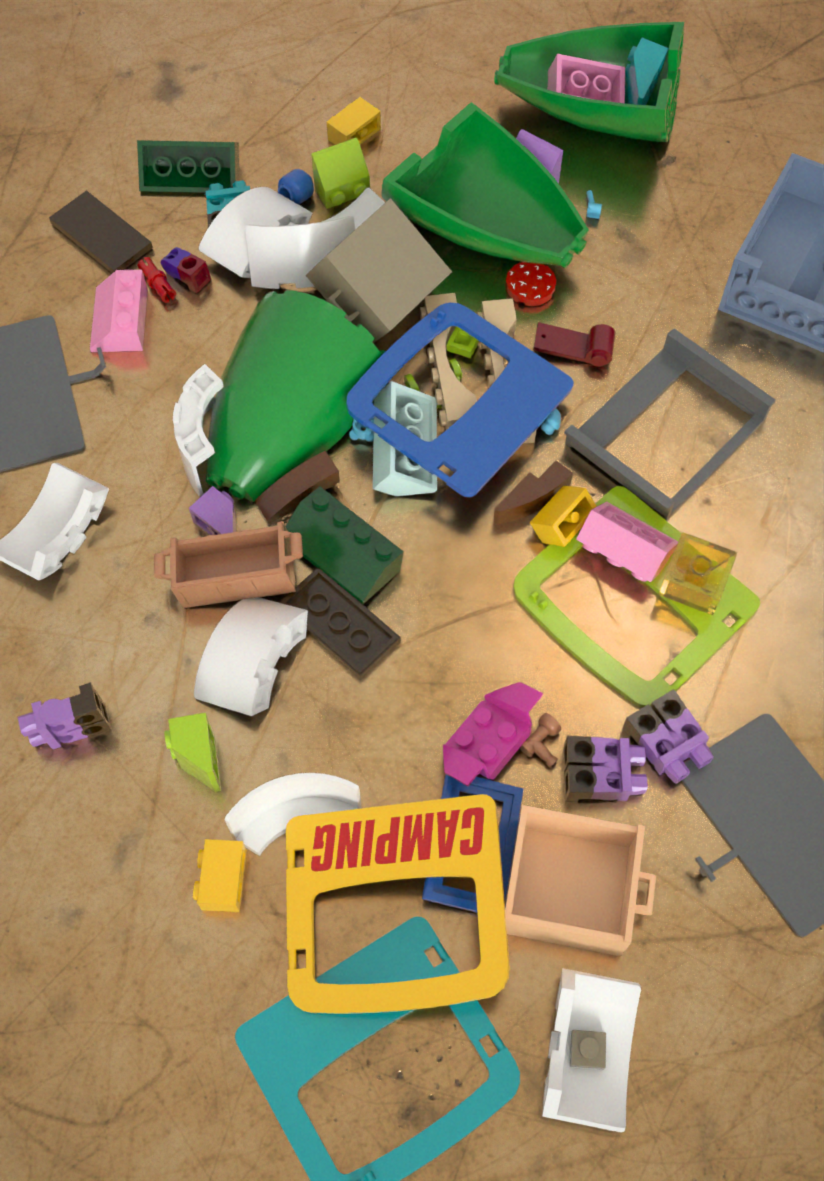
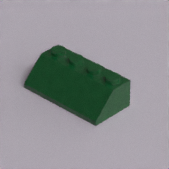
(186, 165)
(344, 545)

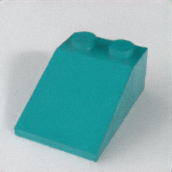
(643, 71)

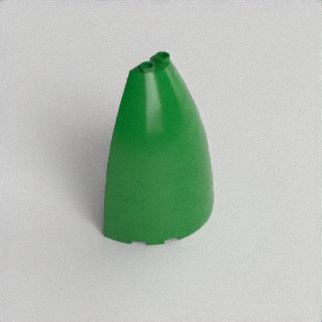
(526, 67)
(488, 194)
(285, 391)

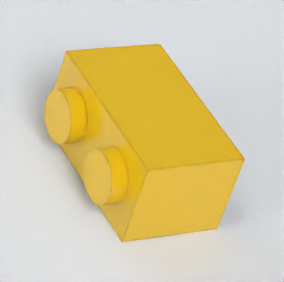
(356, 120)
(563, 515)
(221, 875)

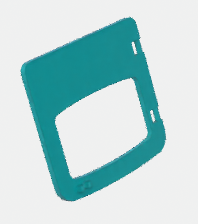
(292, 1046)

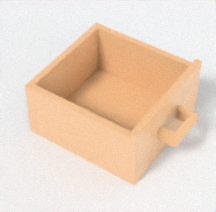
(576, 881)

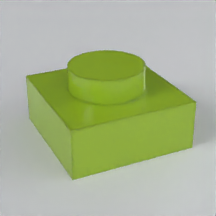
(462, 343)

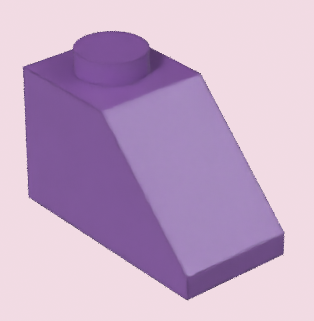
(214, 512)

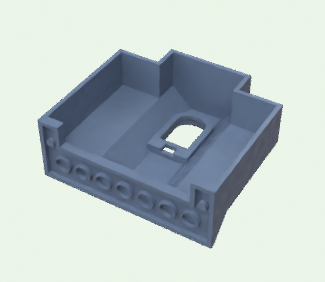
(781, 261)

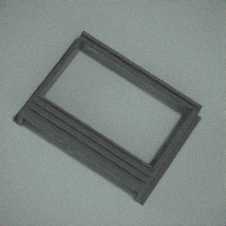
(637, 394)

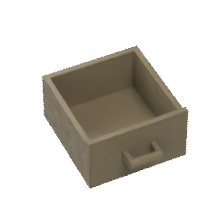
(379, 271)

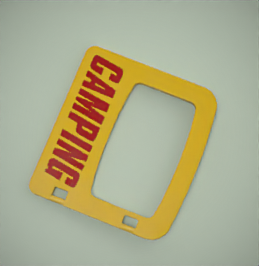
(392, 844)

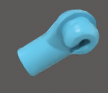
(552, 422)

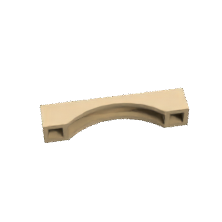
(503, 316)
(451, 392)

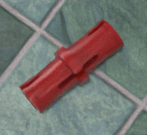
(157, 279)

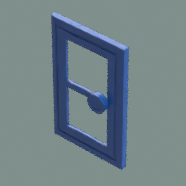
(511, 798)

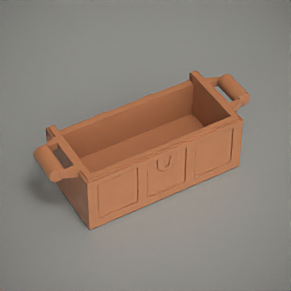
(231, 565)

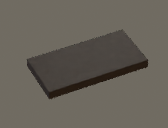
(100, 232)
(342, 623)

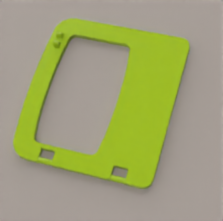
(709, 628)

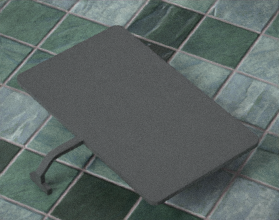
(37, 395)
(770, 814)

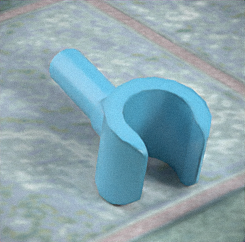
(593, 208)

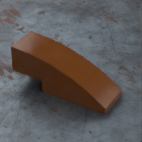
(296, 485)
(532, 494)

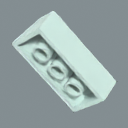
(392, 469)

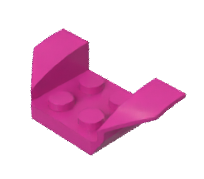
(490, 734)

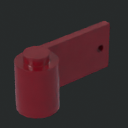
(590, 348)

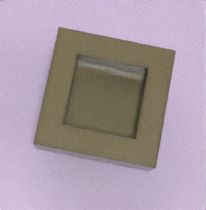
(588, 1049)

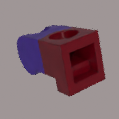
(186, 268)

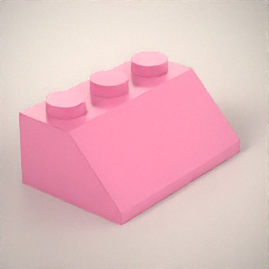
(587, 79)
(120, 312)
(626, 541)

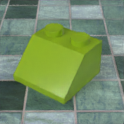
(340, 173)
(194, 747)

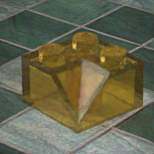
(698, 573)

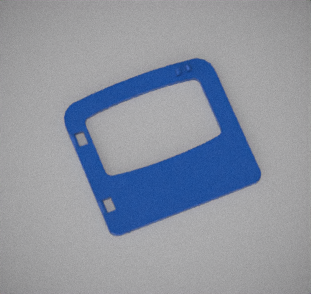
(492, 427)

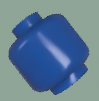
(296, 186)

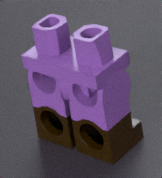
(65, 719)
(669, 736)
(602, 768)

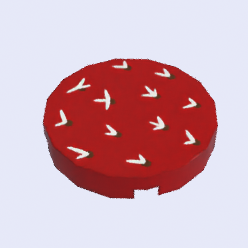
(530, 283)

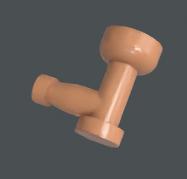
(547, 726)

